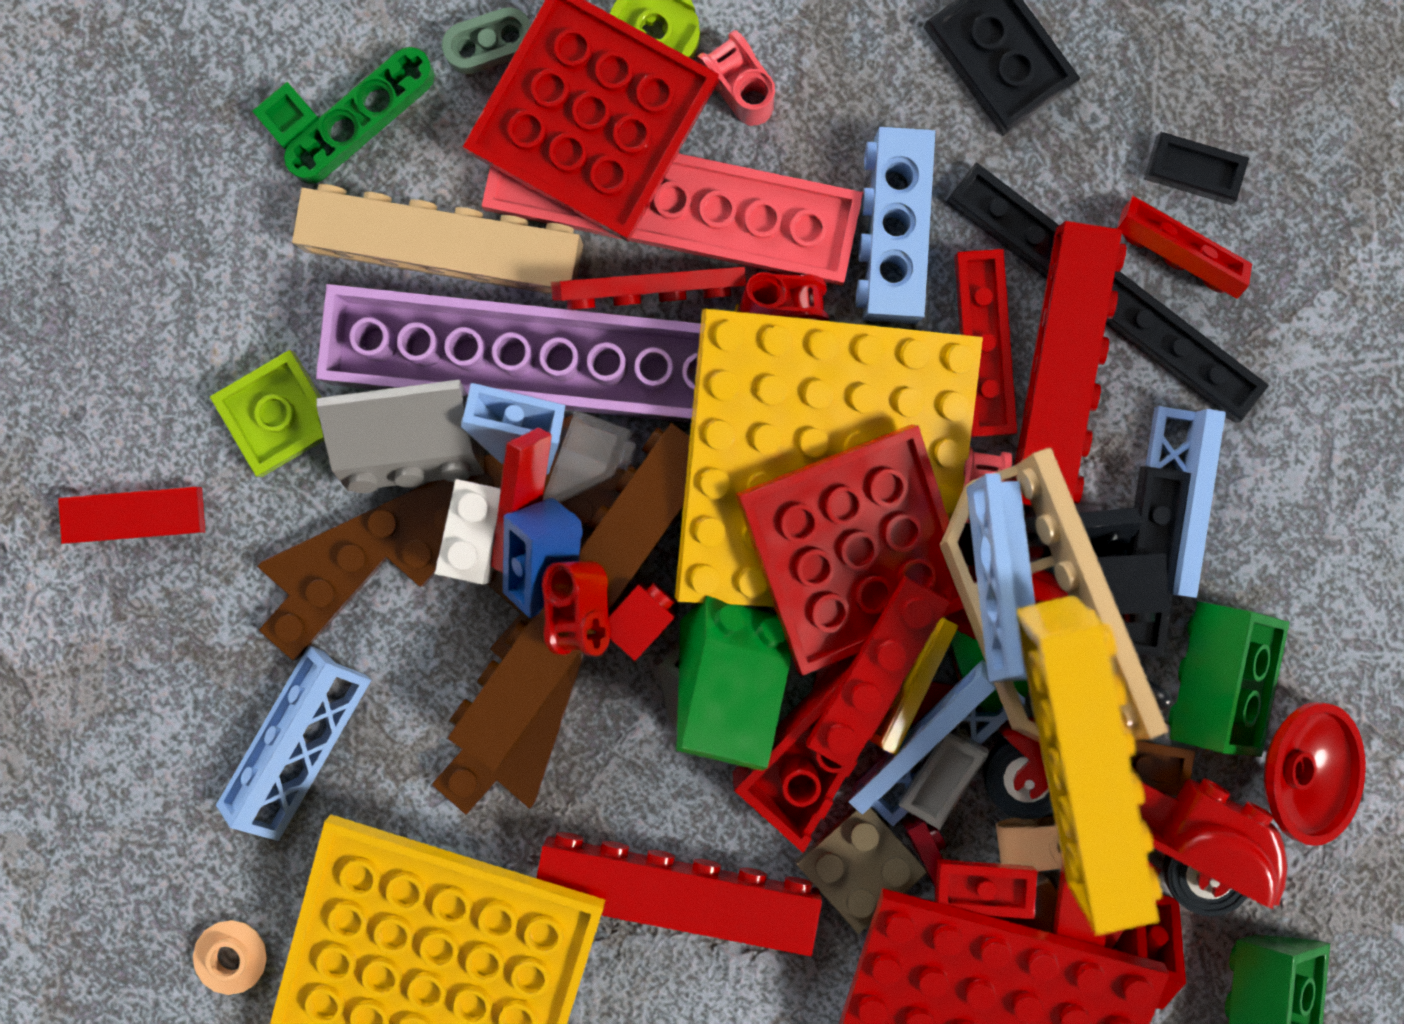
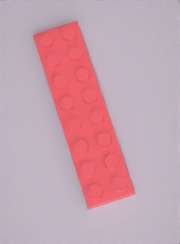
(721, 215)

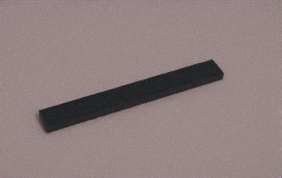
(1137, 315)

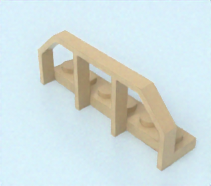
(1075, 572)

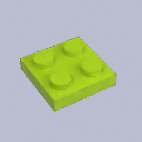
(272, 413)

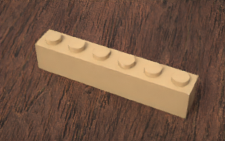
(434, 240)

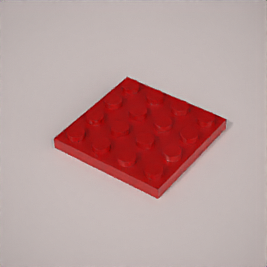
(591, 113)
(843, 540)

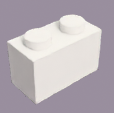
(469, 533)

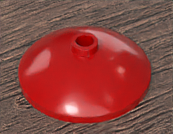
(1315, 773)

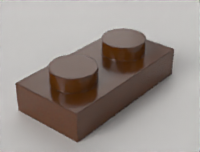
(1162, 765)

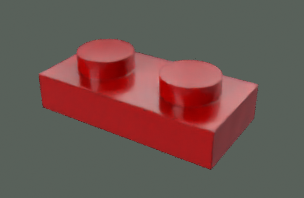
(987, 888)

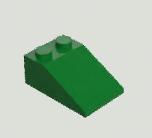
(730, 682)

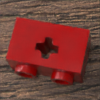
(641, 619)

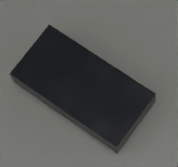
(1196, 168)

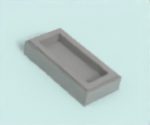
(943, 778)

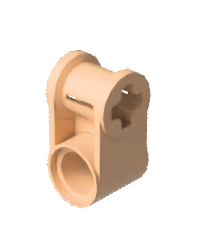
(1029, 843)

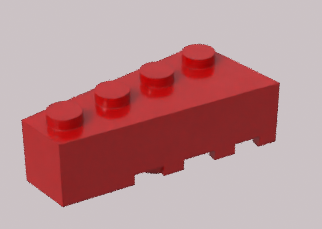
(798, 781)

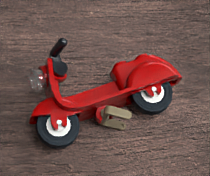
(1211, 844)

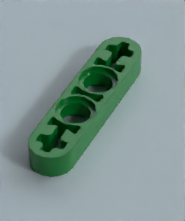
(354, 108)

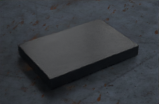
(1002, 57)

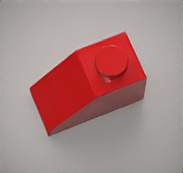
(1162, 943)

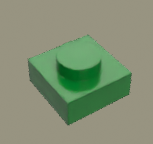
(285, 114)

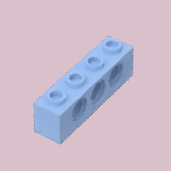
(911, 155)

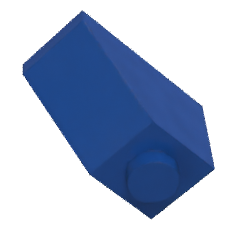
(531, 543)

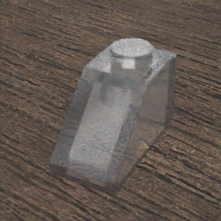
(589, 456)

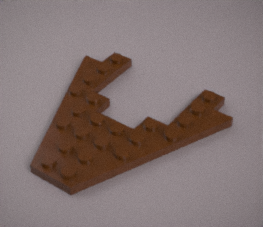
(409, 532)

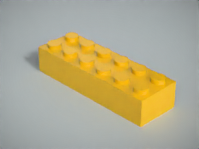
(1088, 763)

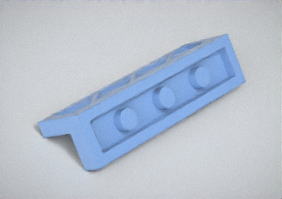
(1200, 460)
(1001, 571)
(943, 717)
(277, 743)

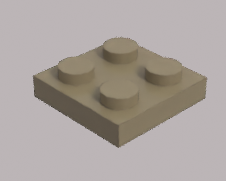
(855, 864)

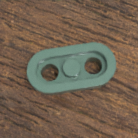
(487, 36)

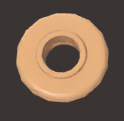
(248, 946)

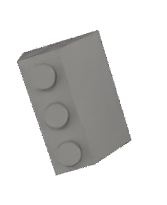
(399, 436)

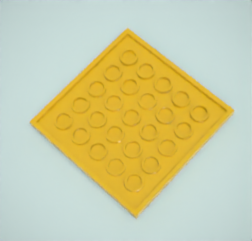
(795, 393)
(430, 938)

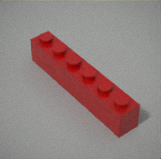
(1071, 347)
(686, 895)

